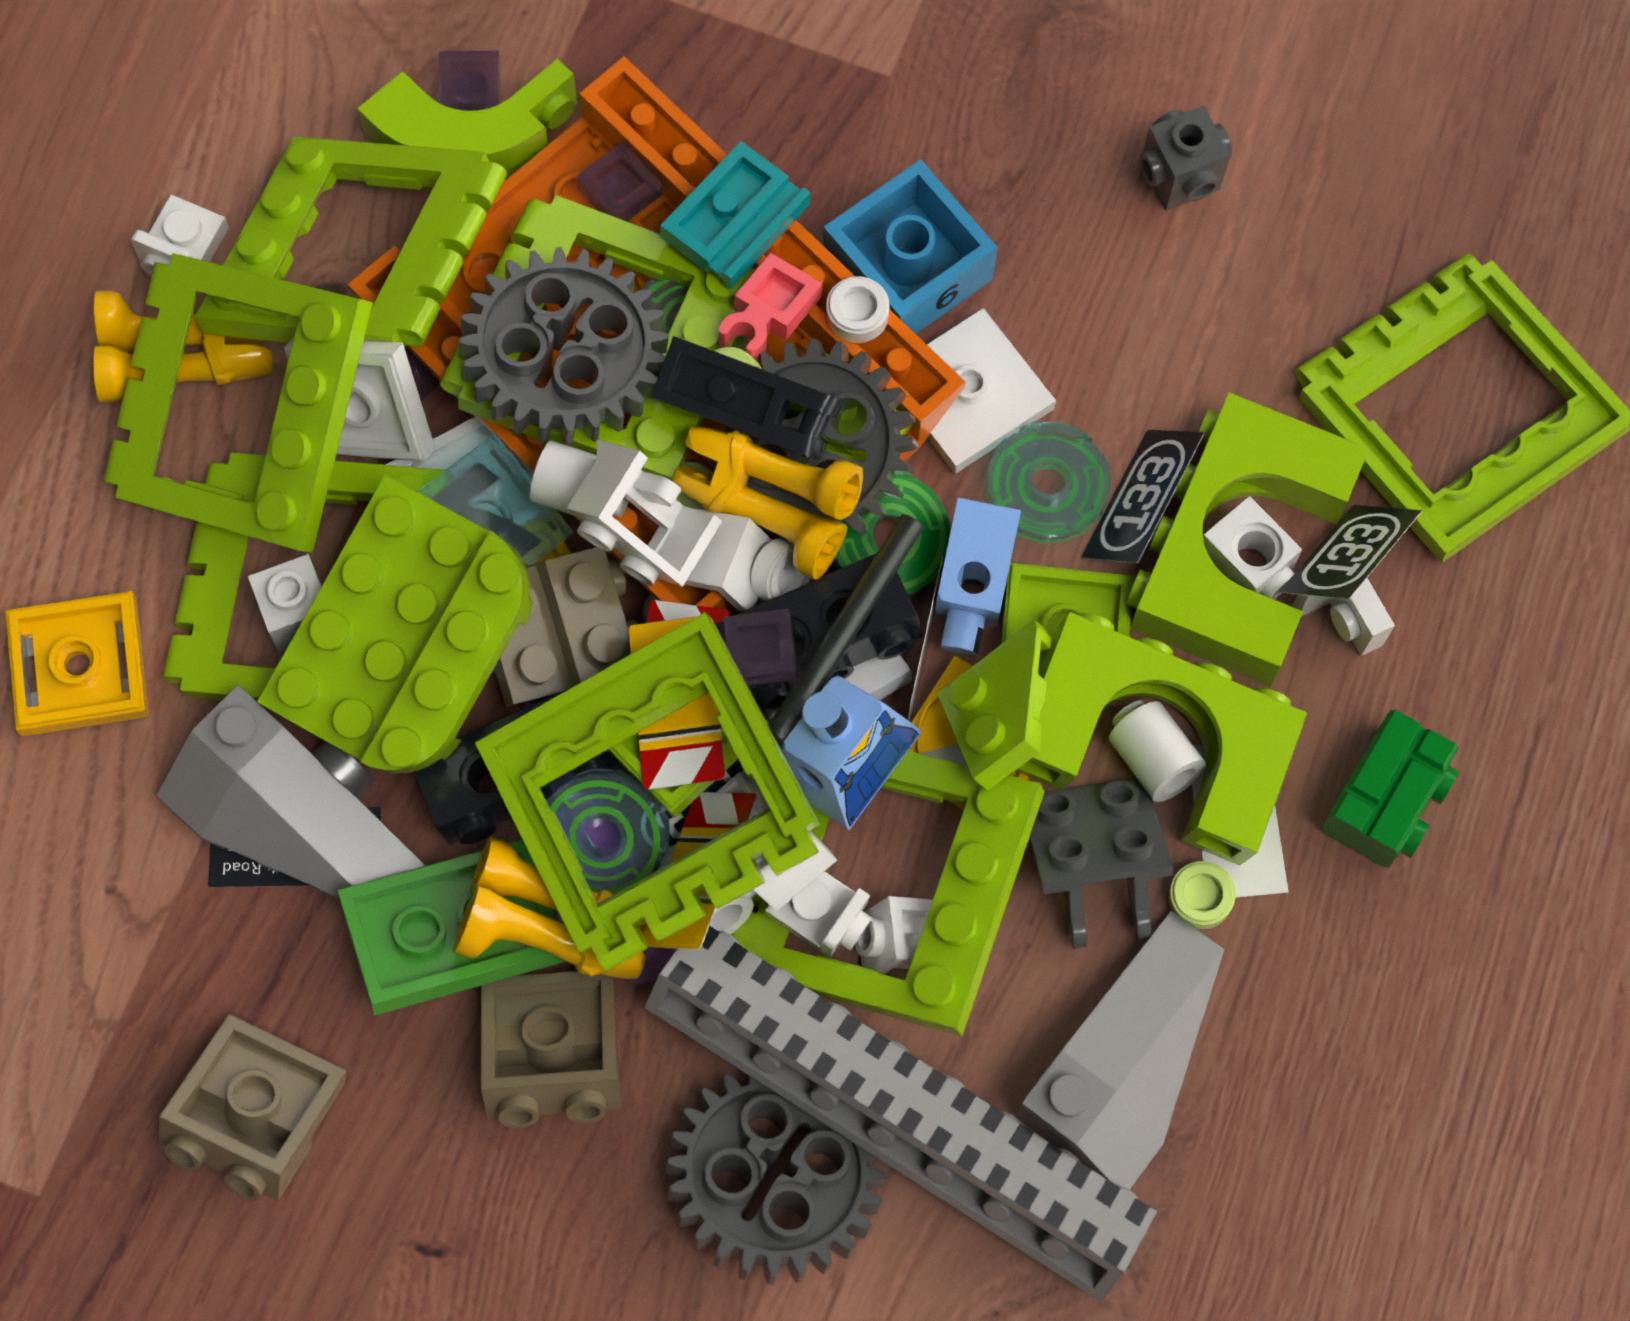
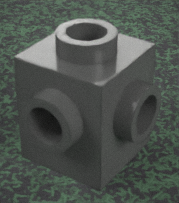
(1185, 156)

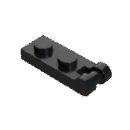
(744, 397)

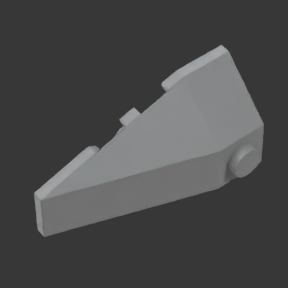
(269, 799)
(1125, 1065)

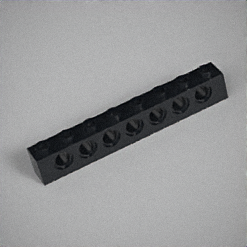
(889, 631)

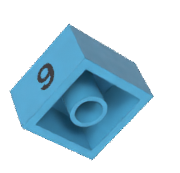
(914, 245)

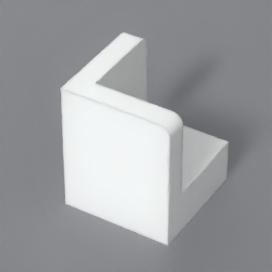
(730, 559)

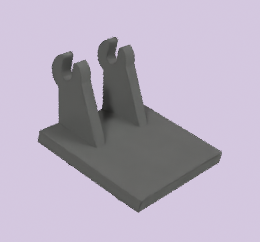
(1099, 837)

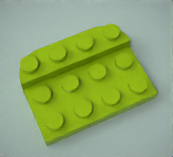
(402, 633)

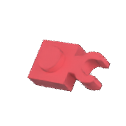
(770, 301)

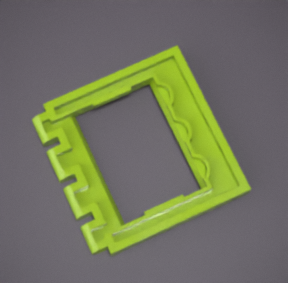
(427, 263)
(306, 417)
(662, 426)
(1514, 472)
(209, 600)
(603, 714)
(962, 913)

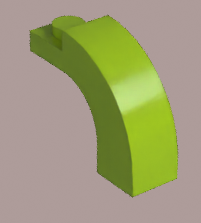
(506, 132)

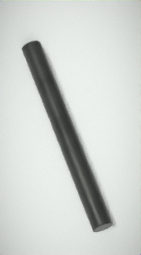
(846, 625)

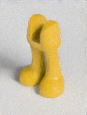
(222, 359)
(831, 490)
(494, 918)

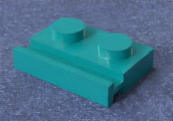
(735, 214)

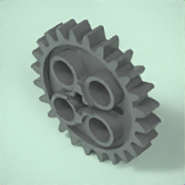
(511, 322)
(878, 438)
(826, 1204)

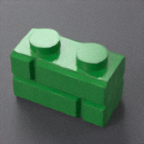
(1391, 789)

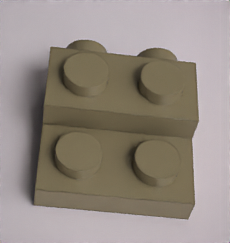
(571, 629)
(549, 1048)
(249, 1109)

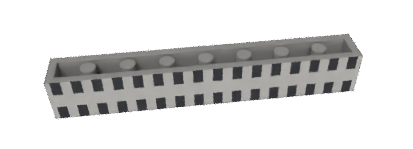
(903, 1111)

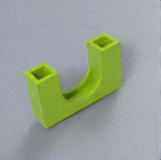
(1187, 596)
(1243, 730)

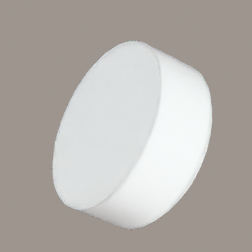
(857, 309)
(774, 571)

